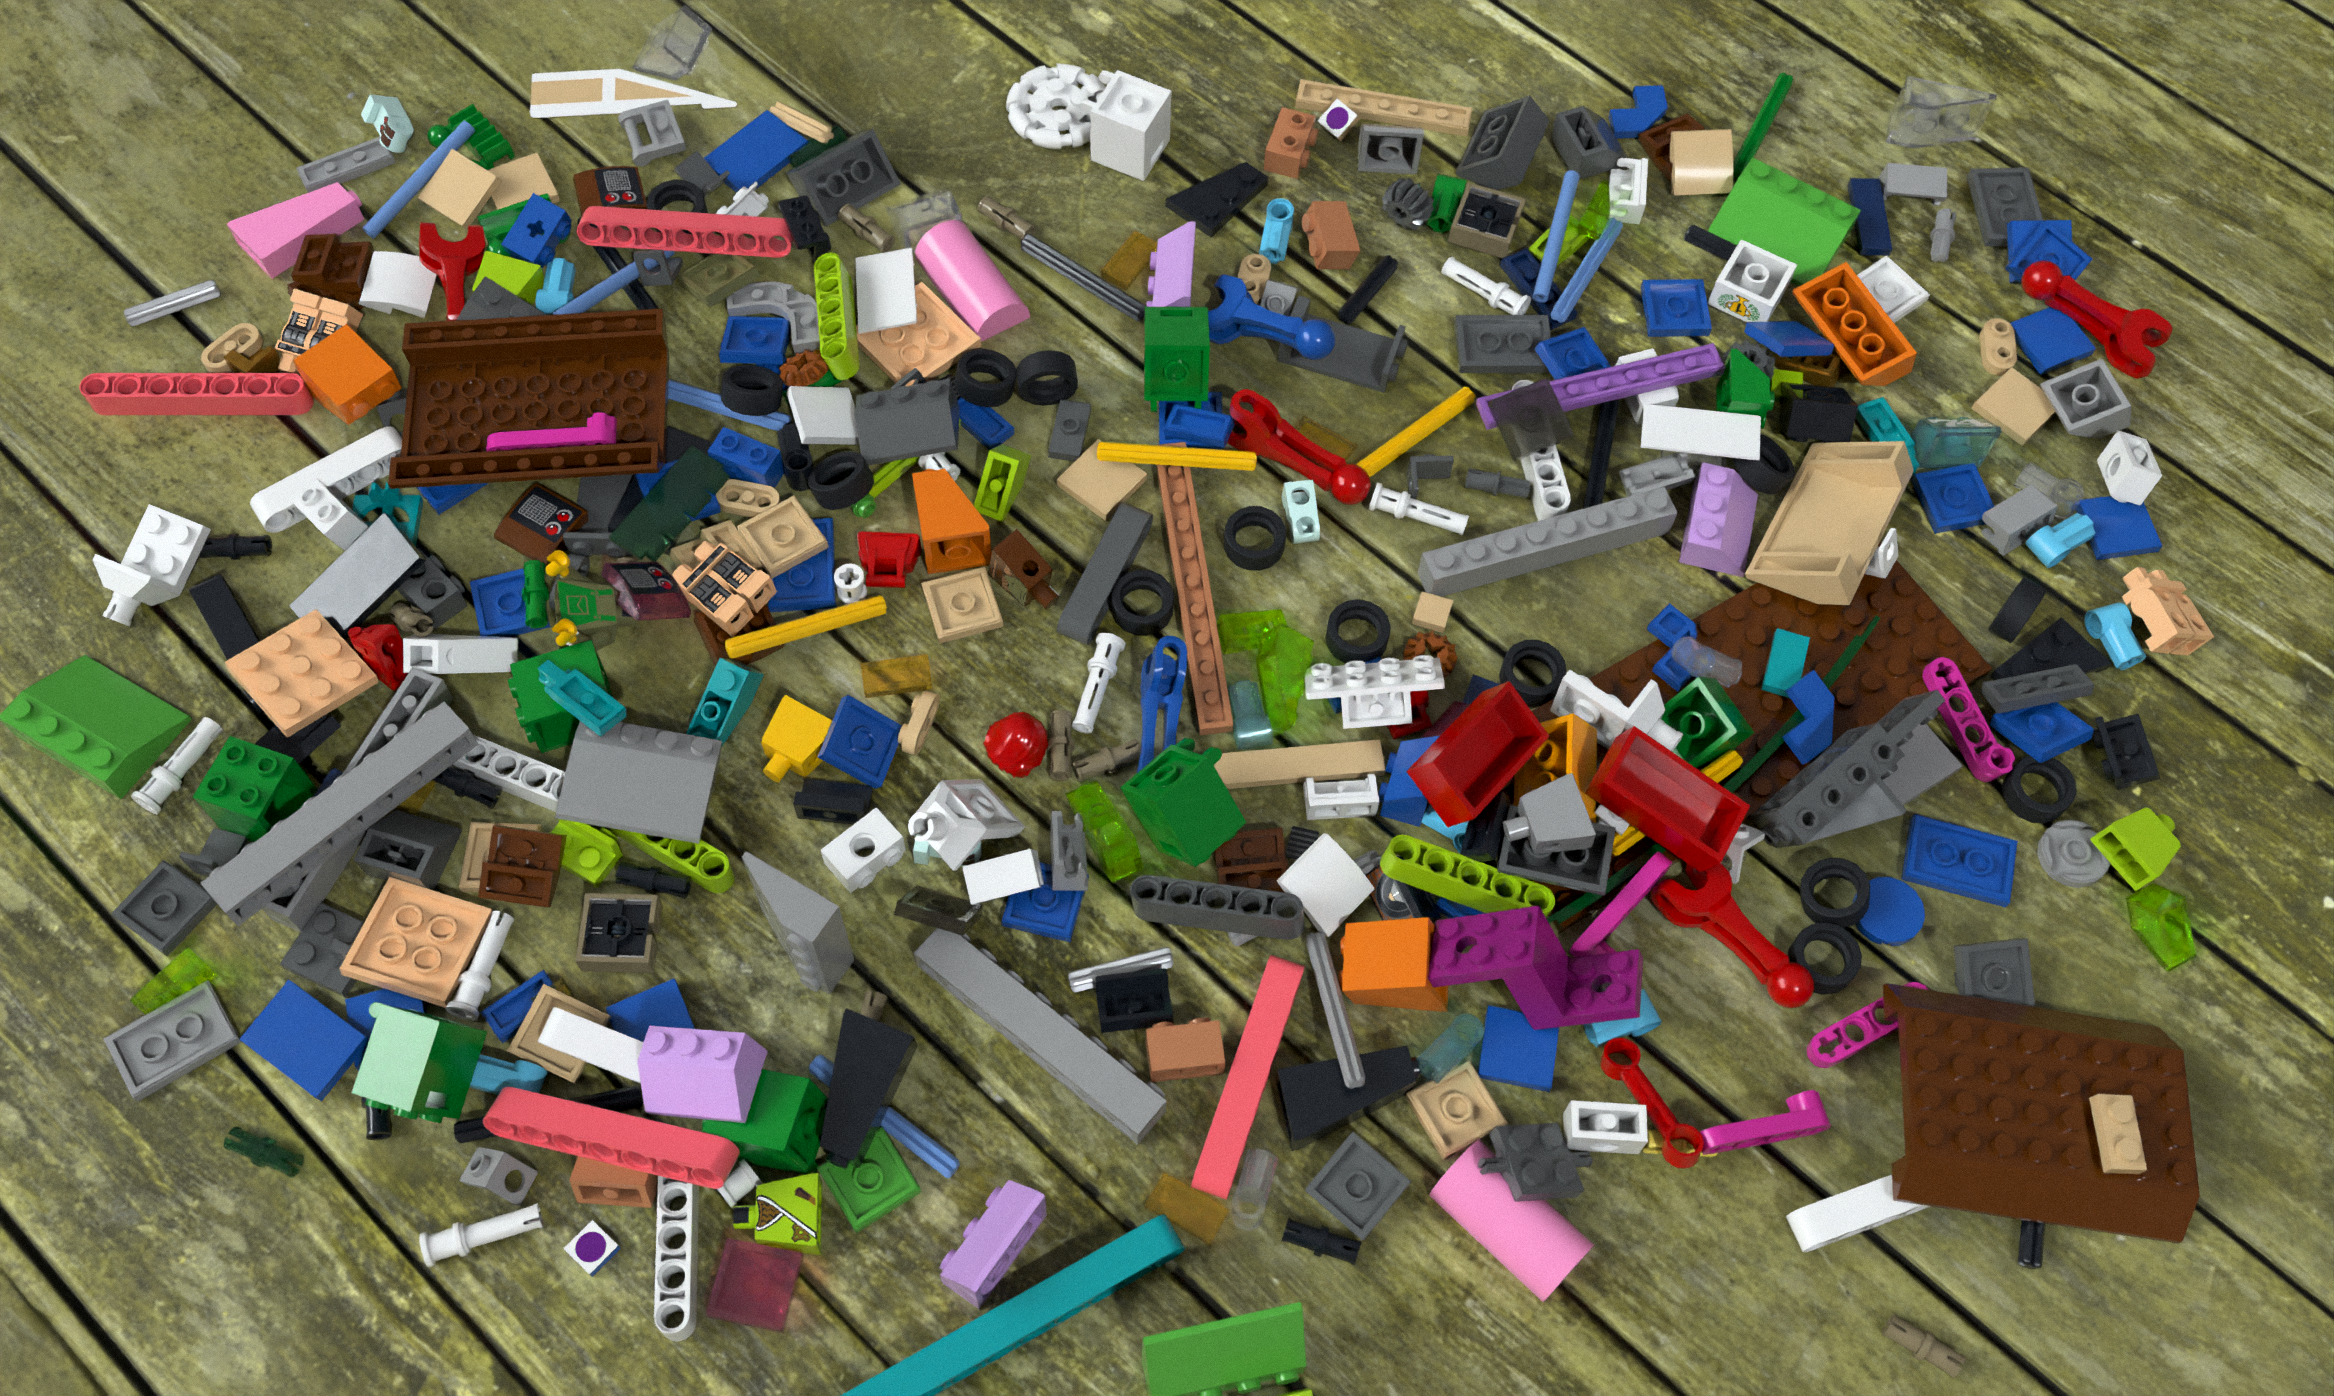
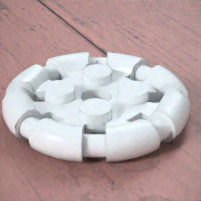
(1058, 91)

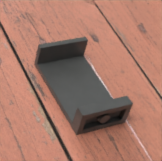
(1357, 354)
(600, 498)

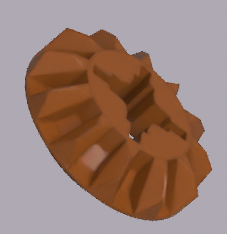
(811, 368)
(1446, 650)

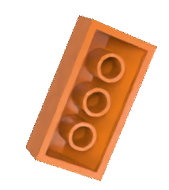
(1856, 326)

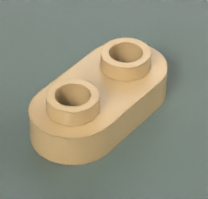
(1255, 277)
(242, 338)
(1995, 340)
(750, 497)
(923, 714)

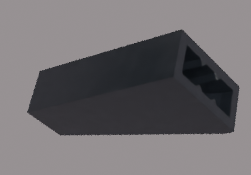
(863, 1083)
(1319, 1101)

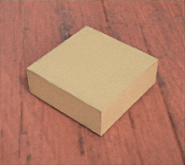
(1432, 612)

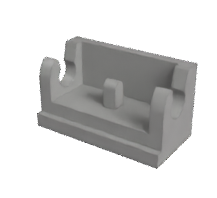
(1914, 181)
(1663, 472)
(2018, 519)
(1068, 854)

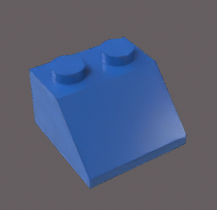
(1401, 796)

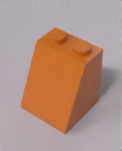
(346, 375)
(949, 523)
(1390, 965)

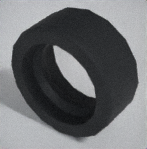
(674, 191)
(986, 362)
(1044, 364)
(751, 390)
(1771, 470)
(844, 493)
(1259, 517)
(1145, 581)
(1357, 610)
(2017, 610)
(1541, 652)
(2029, 809)
(1835, 868)
(1838, 938)

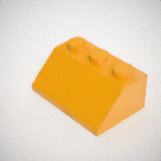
(1566, 751)

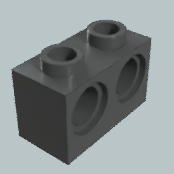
(434, 583)

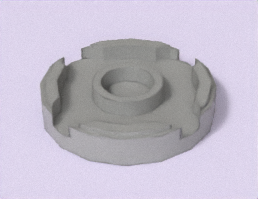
(2070, 855)

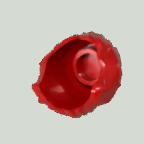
(1016, 743)

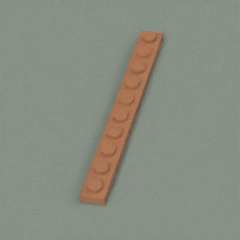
(1194, 599)

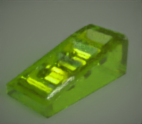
(1597, 213)
(1231, 633)
(175, 979)

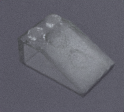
(1937, 114)

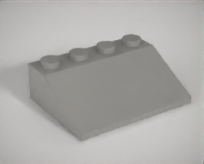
(640, 781)
(804, 924)

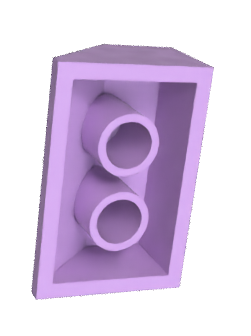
(1173, 268)
(1719, 521)
(699, 1073)
(993, 1242)

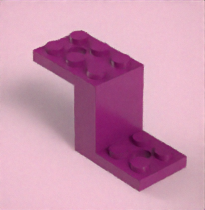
(1536, 969)

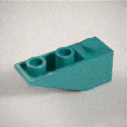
(725, 700)

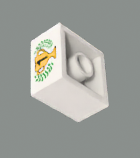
(1751, 283)

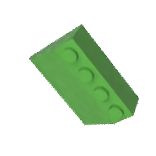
(1785, 219)
(95, 723)
(1227, 1354)

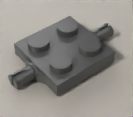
(1535, 1162)

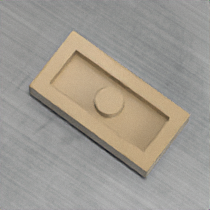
(2118, 1134)

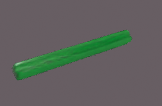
(1762, 123)

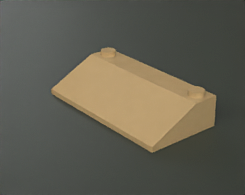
(1832, 520)

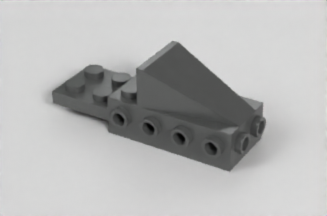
(1846, 782)

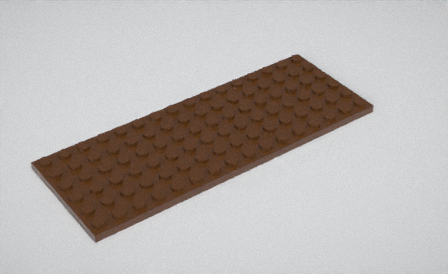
(1743, 627)

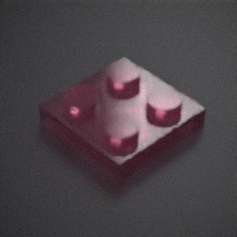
(754, 1285)

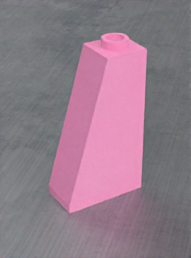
(277, 232)

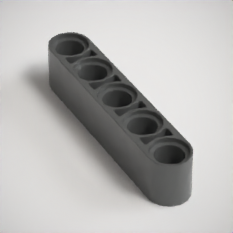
(1108, 564)
(1231, 917)

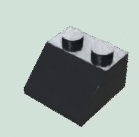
(1821, 414)

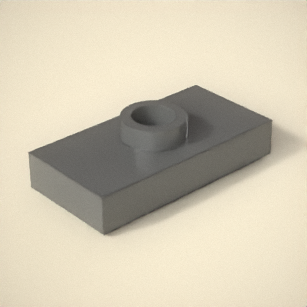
(1069, 430)

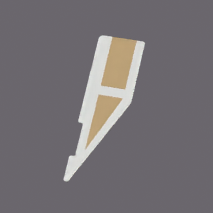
(608, 93)

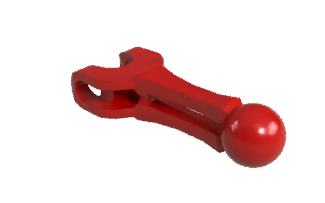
(451, 261)
(2116, 328)
(1277, 439)
(1718, 914)

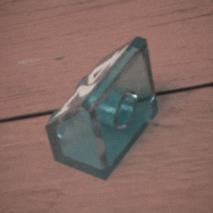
(1953, 441)

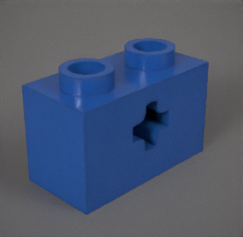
(537, 217)
(747, 458)

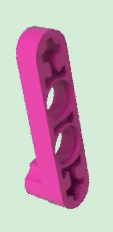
(600, 430)
(1995, 758)
(1593, 939)
(1863, 1018)
(1805, 1119)

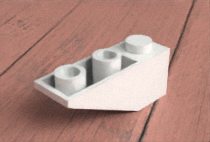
(459, 654)

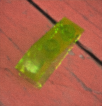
(1281, 674)
(1106, 831)

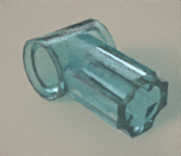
(1249, 722)
(1450, 1048)

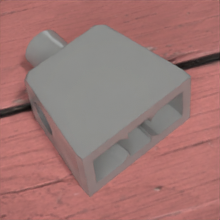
(1552, 818)

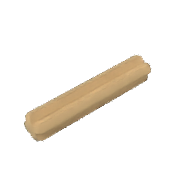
(802, 122)

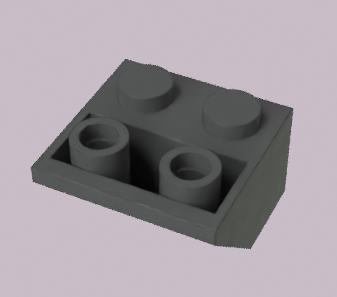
(1586, 142)
(407, 849)

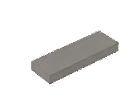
(345, 165)

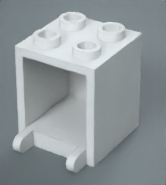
(1129, 123)

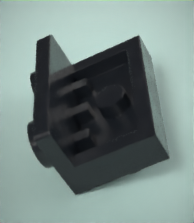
(805, 226)
(2126, 750)
(1133, 1000)

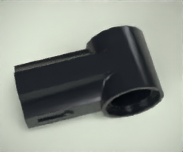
(796, 457)

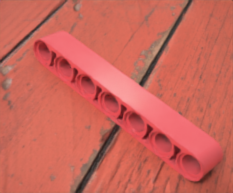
(674, 239)
(196, 393)
(1247, 1077)
(612, 1137)

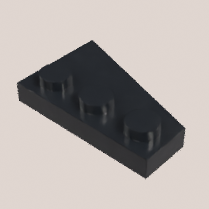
(1218, 198)
(2054, 648)

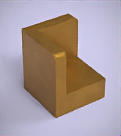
(261, 362)

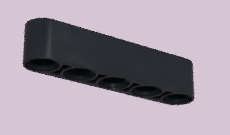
(225, 619)

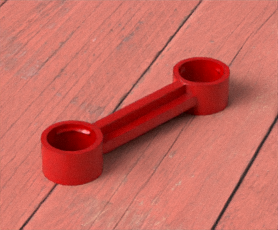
(1655, 1106)

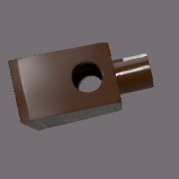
(1022, 571)

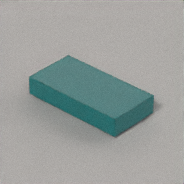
(1785, 661)

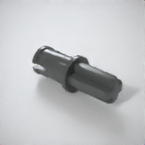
(1495, 483)

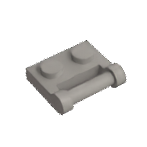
(661, 128)

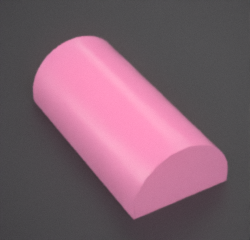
(969, 279)
(1523, 1235)

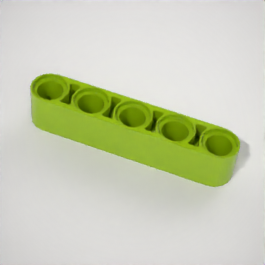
(836, 316)
(697, 866)
(1453, 869)

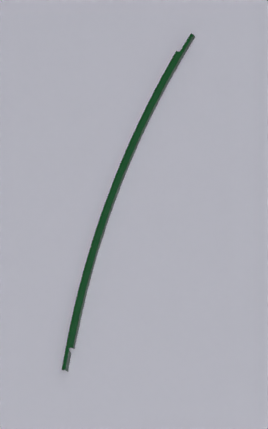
(1633, 867)

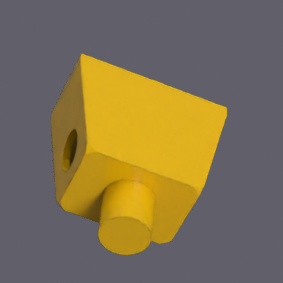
(794, 739)

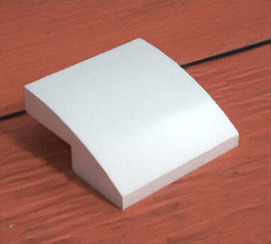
(397, 283)
(1326, 884)

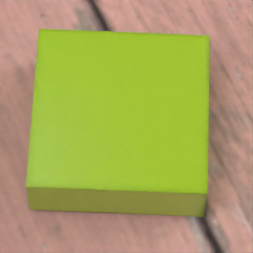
(1785, 376)

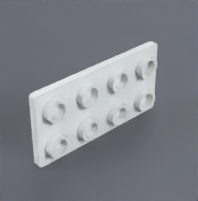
(1374, 691)

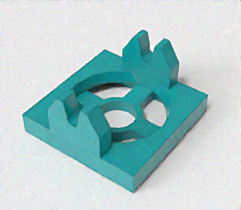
(389, 500)

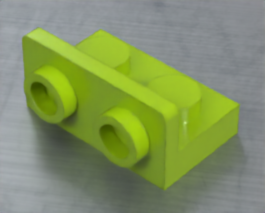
(587, 851)

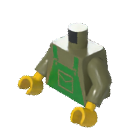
(583, 606)

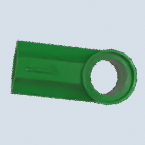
(1447, 197)

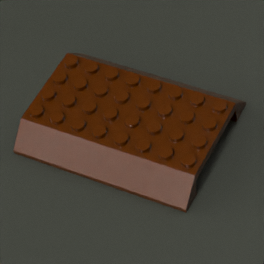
(527, 377)
(2008, 1123)

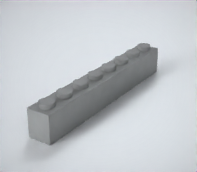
(1547, 542)
(413, 698)
(339, 813)
(1042, 1033)

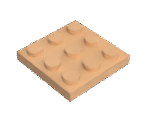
(929, 345)
(301, 673)
(416, 942)

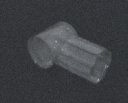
(2063, 492)
(1706, 661)
(1254, 1187)

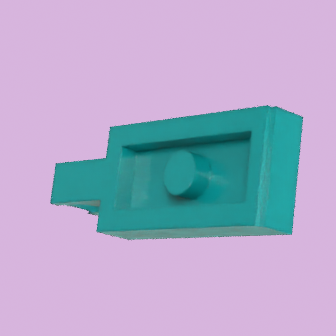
(1883, 426)
(581, 698)

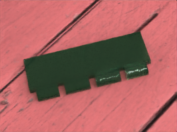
(664, 506)

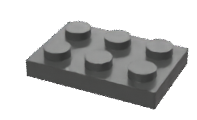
(2002, 197)
(1500, 343)

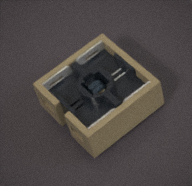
(1486, 220)
(619, 933)

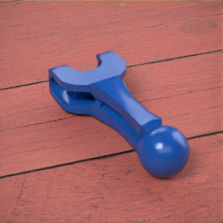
(1242, 317)
(1161, 689)

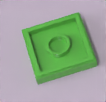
(875, 1187)

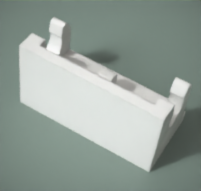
(1628, 190)
(1341, 798)
(1003, 876)

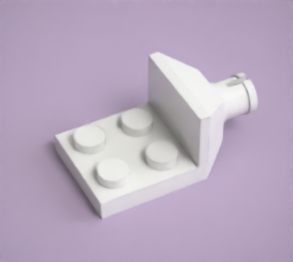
(153, 565)
(1608, 713)
(961, 816)

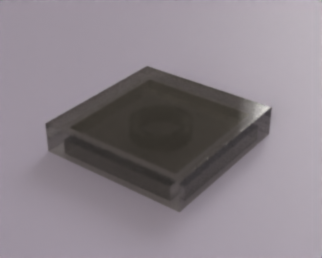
(1530, 419)
(938, 910)

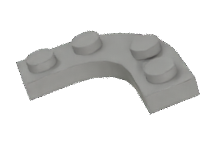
(783, 301)

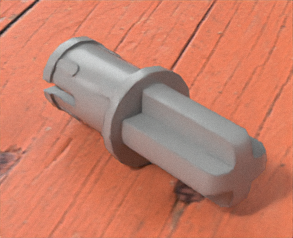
(1942, 235)

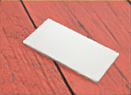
(885, 290)
(1701, 432)

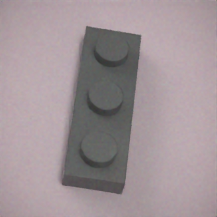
(2037, 688)

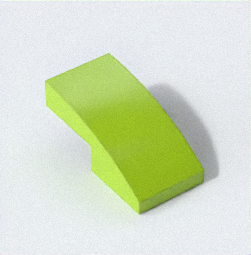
(1571, 243)

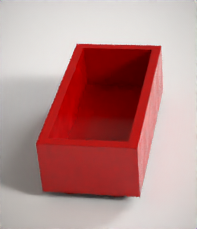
(1478, 754)
(1668, 799)

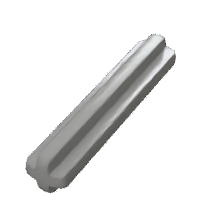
(172, 303)
(1085, 978)

